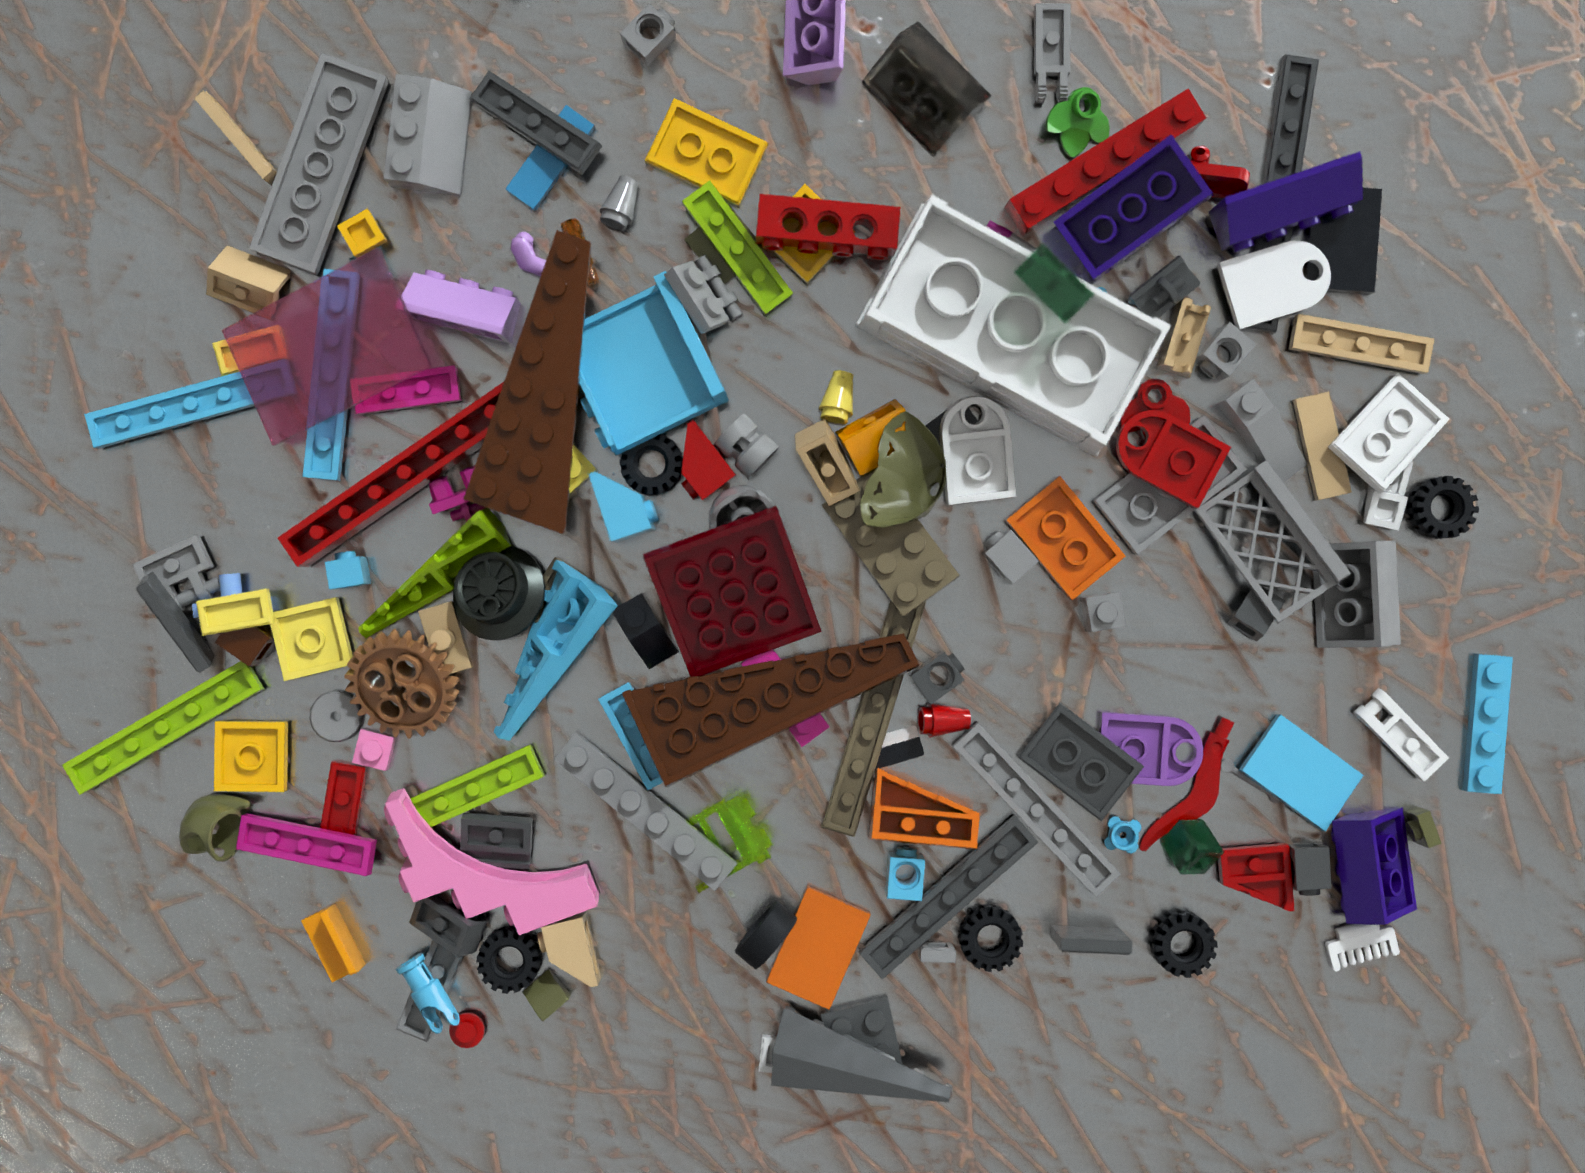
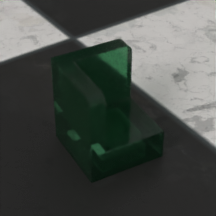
(1192, 847)

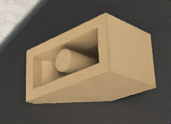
(826, 462)
(571, 948)

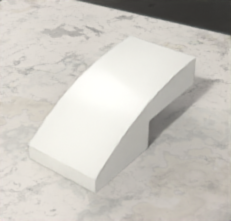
(1389, 506)

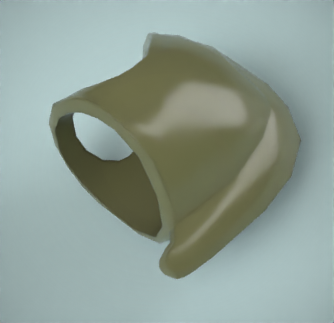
(200, 819)

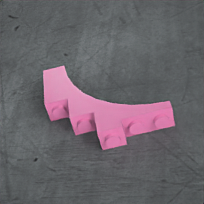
(478, 887)

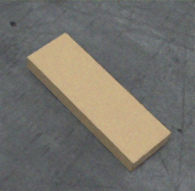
(237, 136)
(1317, 432)

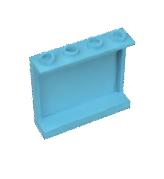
(645, 369)

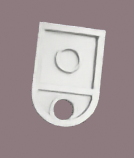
(1272, 282)
(977, 454)

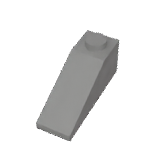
(1262, 428)

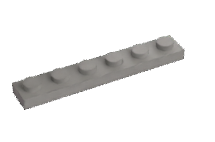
(1036, 809)
(645, 811)

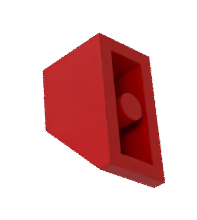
(703, 465)

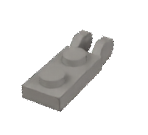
(1052, 48)

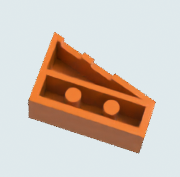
(916, 816)

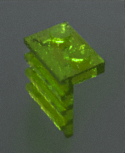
(738, 819)

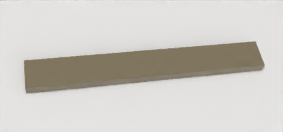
(867, 736)

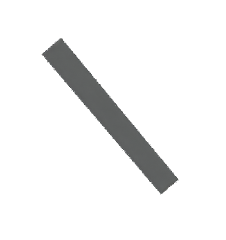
(1288, 137)

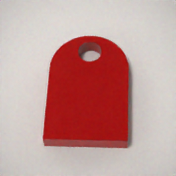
(1174, 456)

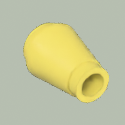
(838, 398)

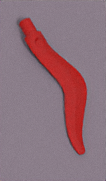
(1204, 789)

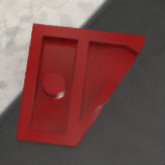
(1259, 872)

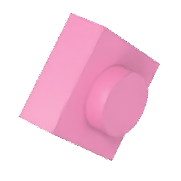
(374, 749)

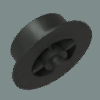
(499, 593)

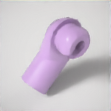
(524, 254)

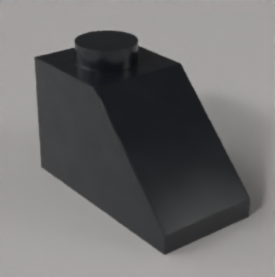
(645, 630)

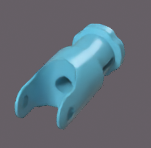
(428, 993)

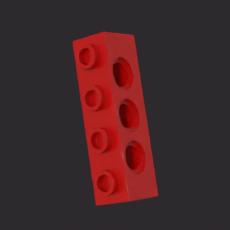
(880, 219)

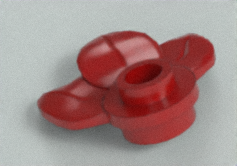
(1168, 403)

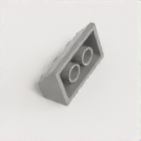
(427, 135)
(1365, 604)

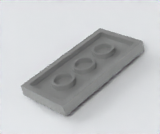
(1146, 513)

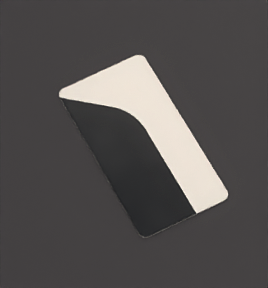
(900, 747)

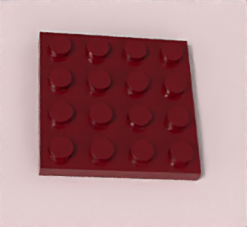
(732, 592)

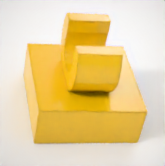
(362, 233)

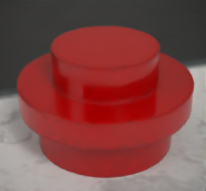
(468, 1031)

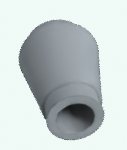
(620, 204)

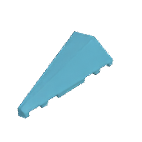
(569, 620)

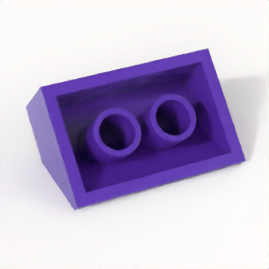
(1374, 866)

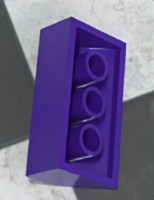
(1288, 203)

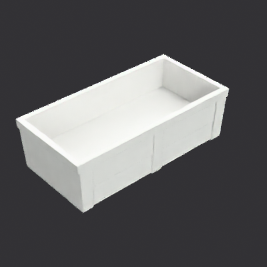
(970, 317)

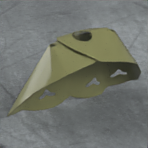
(904, 474)

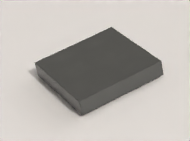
(1091, 939)

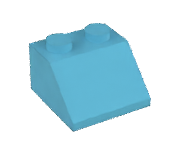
(622, 509)

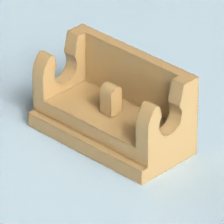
(1183, 338)

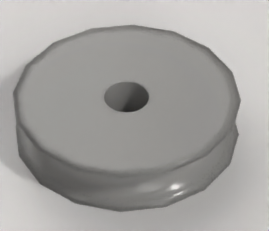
(326, 726)

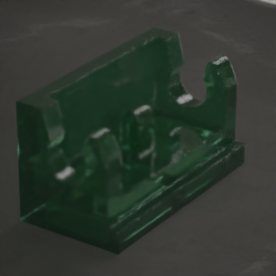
(1053, 283)

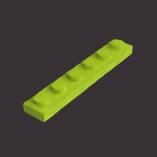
(162, 727)

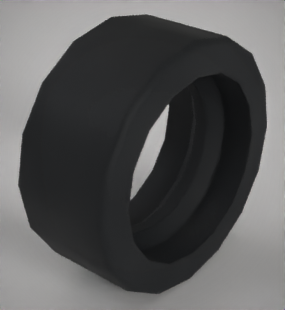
(766, 935)

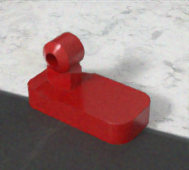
(1220, 179)

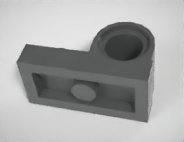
(448, 925)

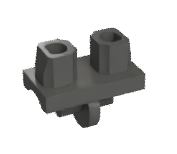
(1165, 288)

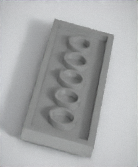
(319, 163)

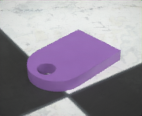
(1154, 744)

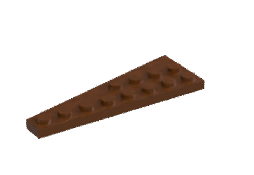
(531, 432)
(726, 712)

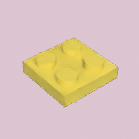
(311, 638)

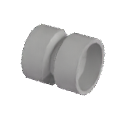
(755, 454)

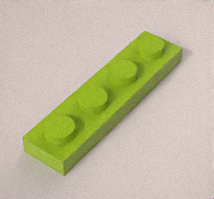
(737, 247)
(478, 786)

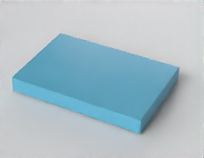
(1301, 772)

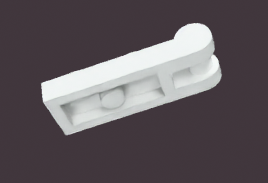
(1402, 735)

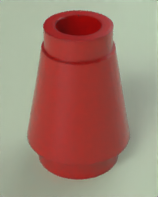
(942, 720)

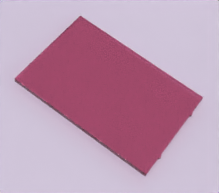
(327, 347)

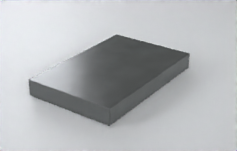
(1080, 761)

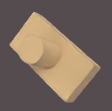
(445, 629)

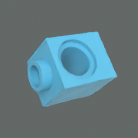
(909, 889)

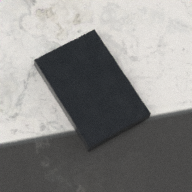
(1349, 246)

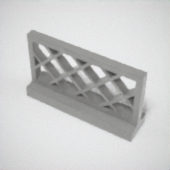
(1297, 524)

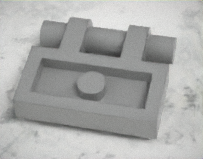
(697, 297)
(178, 564)

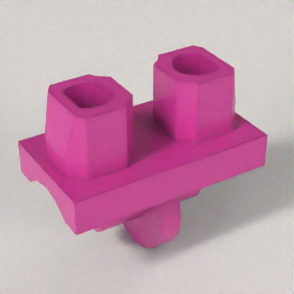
(445, 498)

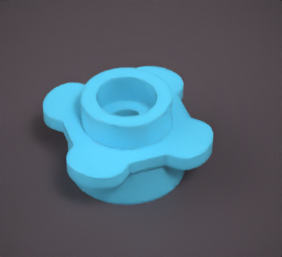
(1129, 842)

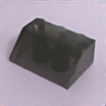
(925, 87)

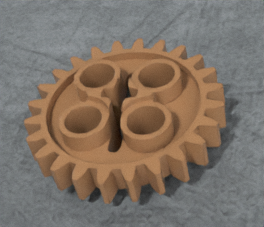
(402, 683)

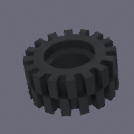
(652, 485)
(1462, 514)
(1198, 958)
(990, 959)
(509, 980)

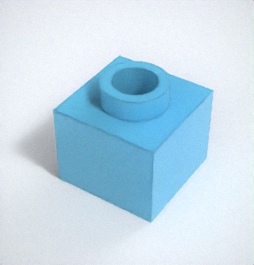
(347, 571)

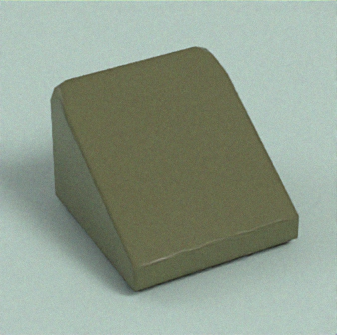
(546, 994)

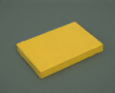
(705, 149)

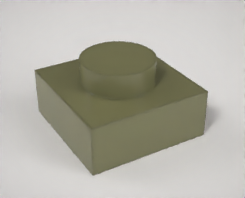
(1422, 827)

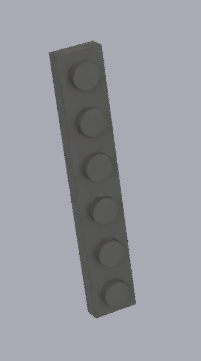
(948, 897)

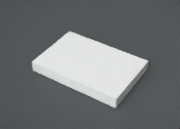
(1388, 433)

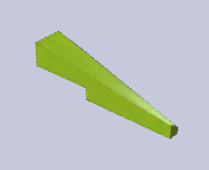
(434, 578)

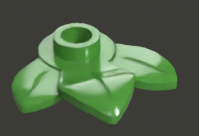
(1076, 126)

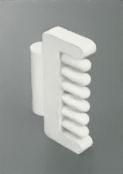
(1354, 937)

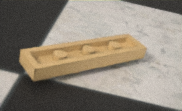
(1361, 344)

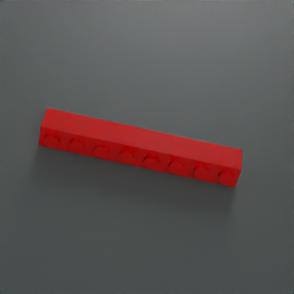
(391, 483)

